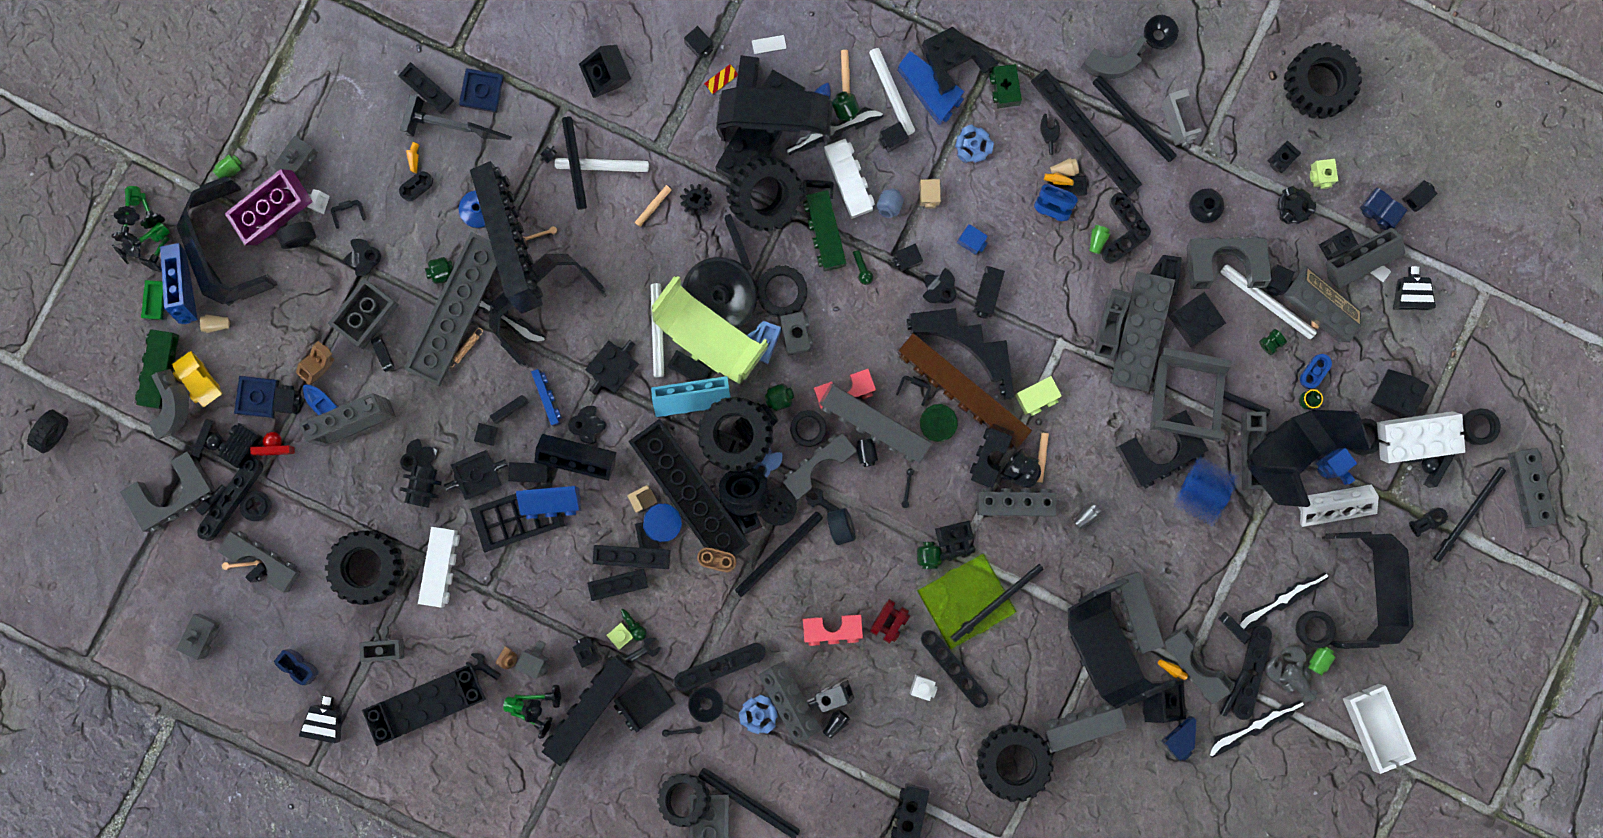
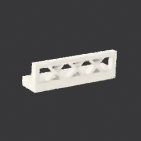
(1339, 501)

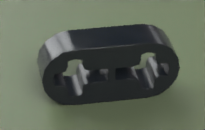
(413, 182)
(382, 354)
(1234, 627)

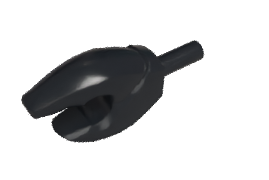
(1050, 135)

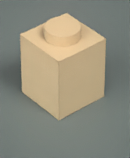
(929, 193)

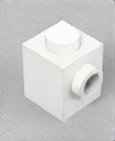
(923, 688)

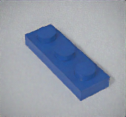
(547, 397)

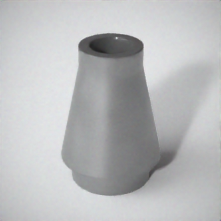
(1088, 515)

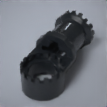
(1427, 522)

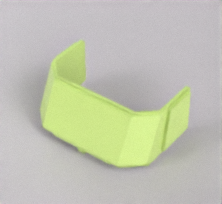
(705, 333)

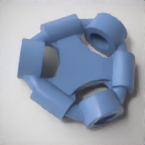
(973, 144)
(759, 714)

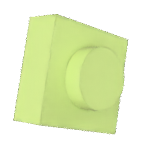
(620, 636)

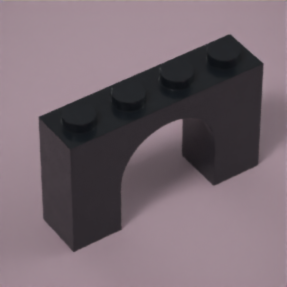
(1146, 471)

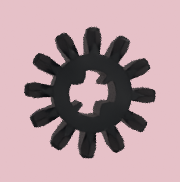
(690, 197)

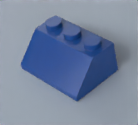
(549, 501)

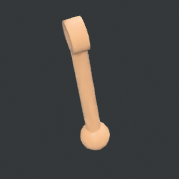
(553, 230)
(226, 566)

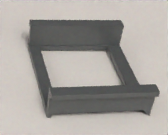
(1193, 362)

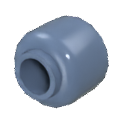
(890, 203)

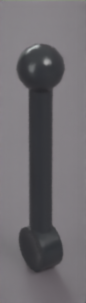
(905, 504)
(698, 730)

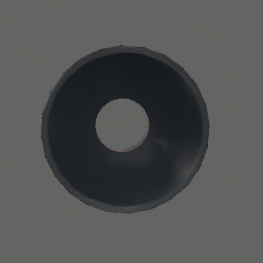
(1164, 24)
(1200, 212)
(698, 712)

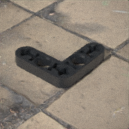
(1131, 234)

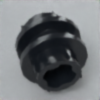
(420, 486)

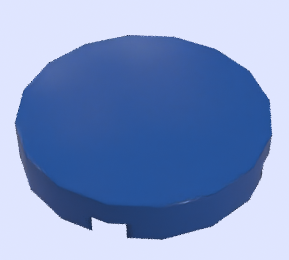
(662, 522)

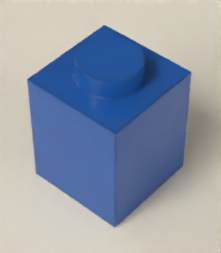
(973, 239)

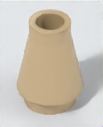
(1067, 168)
(213, 323)

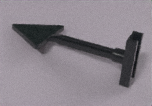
(414, 116)

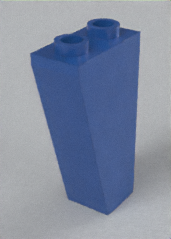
(921, 81)
(177, 284)

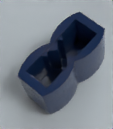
(1383, 209)
(298, 669)

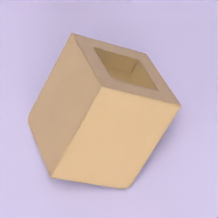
(642, 498)

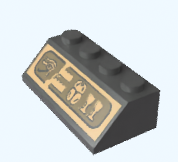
(1324, 305)

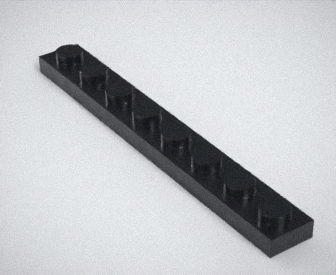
(1086, 132)

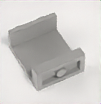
(1174, 119)

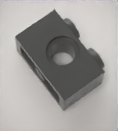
(796, 321)

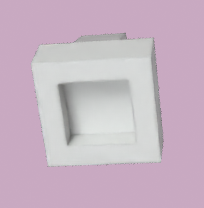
(319, 201)

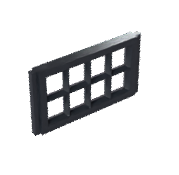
(482, 527)

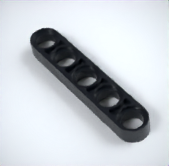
(962, 674)

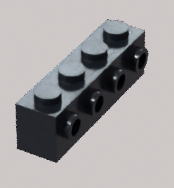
(575, 457)

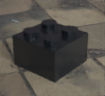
(1197, 319)

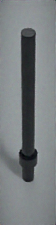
(1448, 544)
(968, 627)

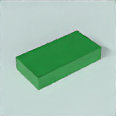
(153, 300)

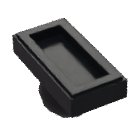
(207, 439)
(1436, 469)

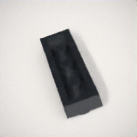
(631, 557)

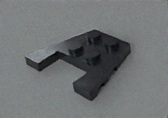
(950, 50)

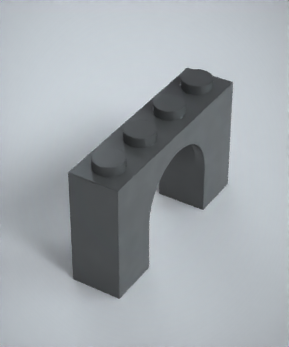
(1250, 251)
(195, 485)

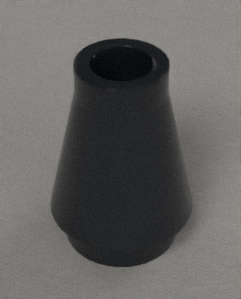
(836, 723)

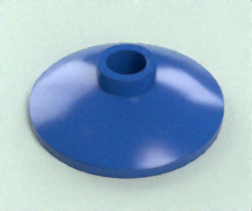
(466, 212)

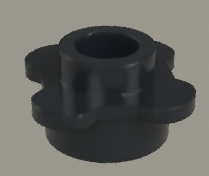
(547, 154)

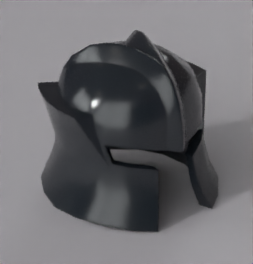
(1022, 469)

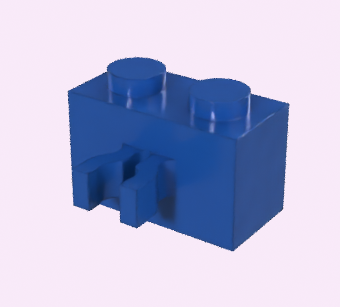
(1337, 465)

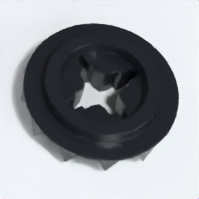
(247, 503)

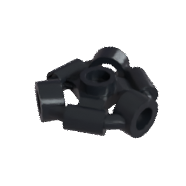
(1295, 206)

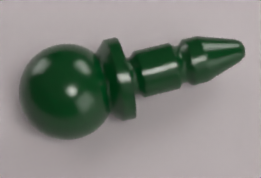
(638, 632)

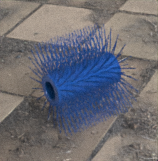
(1206, 492)

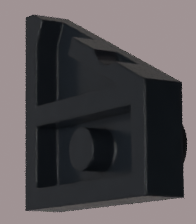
(1169, 268)

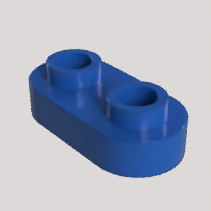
(1315, 372)

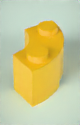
(196, 379)

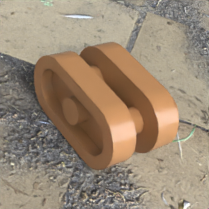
(716, 559)

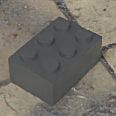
(363, 314)

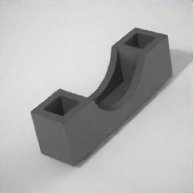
(1252, 434)
(800, 481)
(280, 574)
(1213, 684)

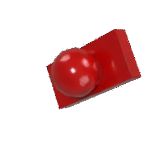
(272, 443)

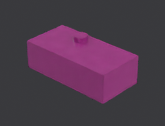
(268, 207)

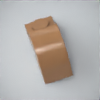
(315, 364)

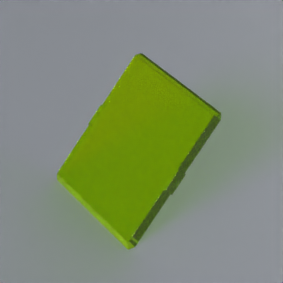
(962, 595)

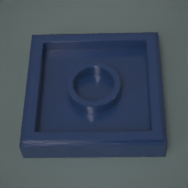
(481, 90)
(255, 396)

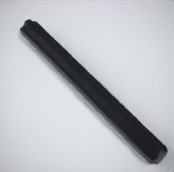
(1144, 129)
(778, 554)
(749, 803)

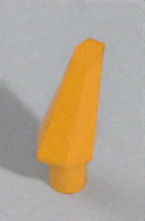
(412, 157)
(1058, 179)
(1174, 670)

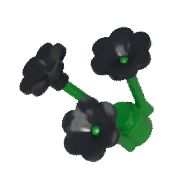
(128, 215)
(130, 247)
(532, 709)

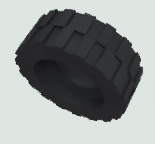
(47, 431)

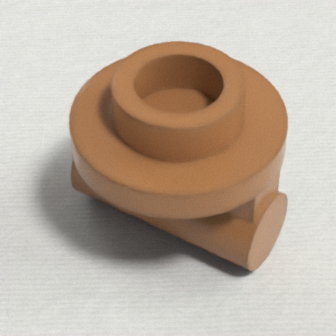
(507, 658)

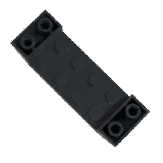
(423, 704)

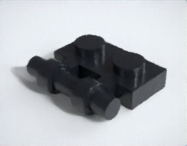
(953, 534)

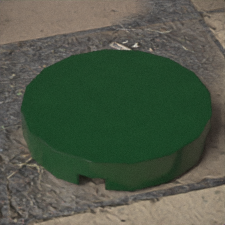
(938, 423)

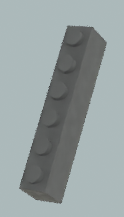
(875, 423)

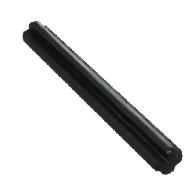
(574, 163)

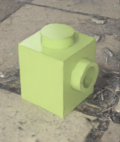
(1324, 173)

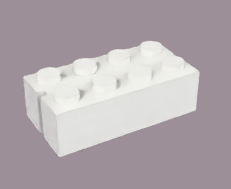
(1421, 437)
(1379, 728)

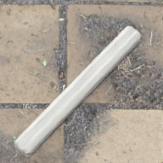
(891, 90)
(605, 165)
(657, 337)

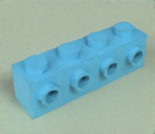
(689, 396)

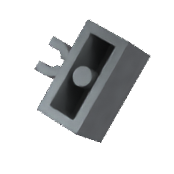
(296, 157)
(198, 637)
(381, 649)
(532, 662)

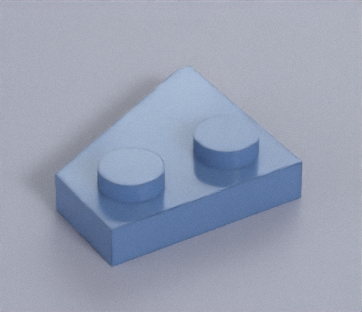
(770, 333)

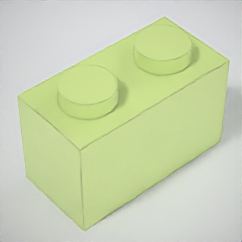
(1038, 395)

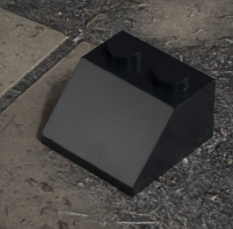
(604, 70)
(1400, 394)
(1166, 705)

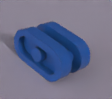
(1055, 202)

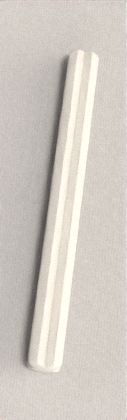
(1269, 302)

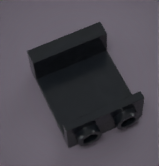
(643, 702)

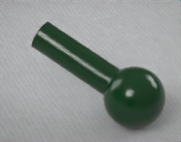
(865, 276)

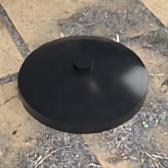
(723, 288)

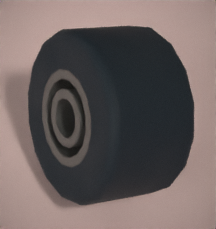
(841, 526)

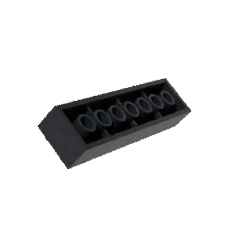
(506, 237)
(687, 490)

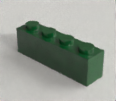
(826, 231)
(158, 357)

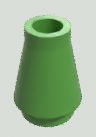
(1098, 238)

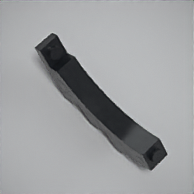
(991, 355)

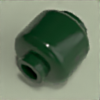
(845, 106)
(439, 270)
(779, 397)
(929, 555)

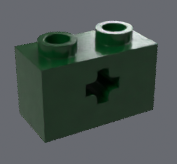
(1009, 75)

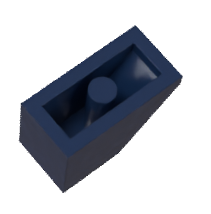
(1182, 739)

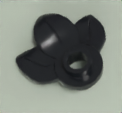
(360, 257)
(938, 285)
(589, 424)
(421, 455)

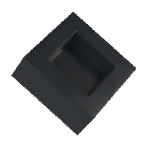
(486, 434)
(257, 573)

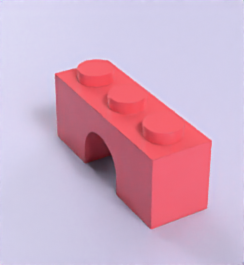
(861, 386)
(850, 629)

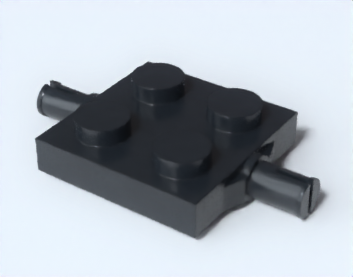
(612, 367)
(476, 475)

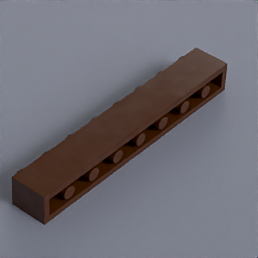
(961, 389)

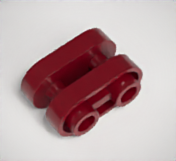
(891, 632)

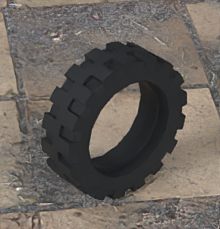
(781, 271)
(665, 800)

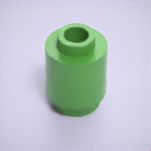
(228, 166)
(1322, 660)

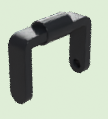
(818, 184)
(346, 205)
(918, 382)

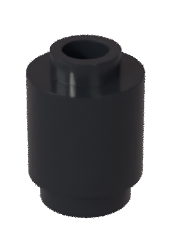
(867, 452)

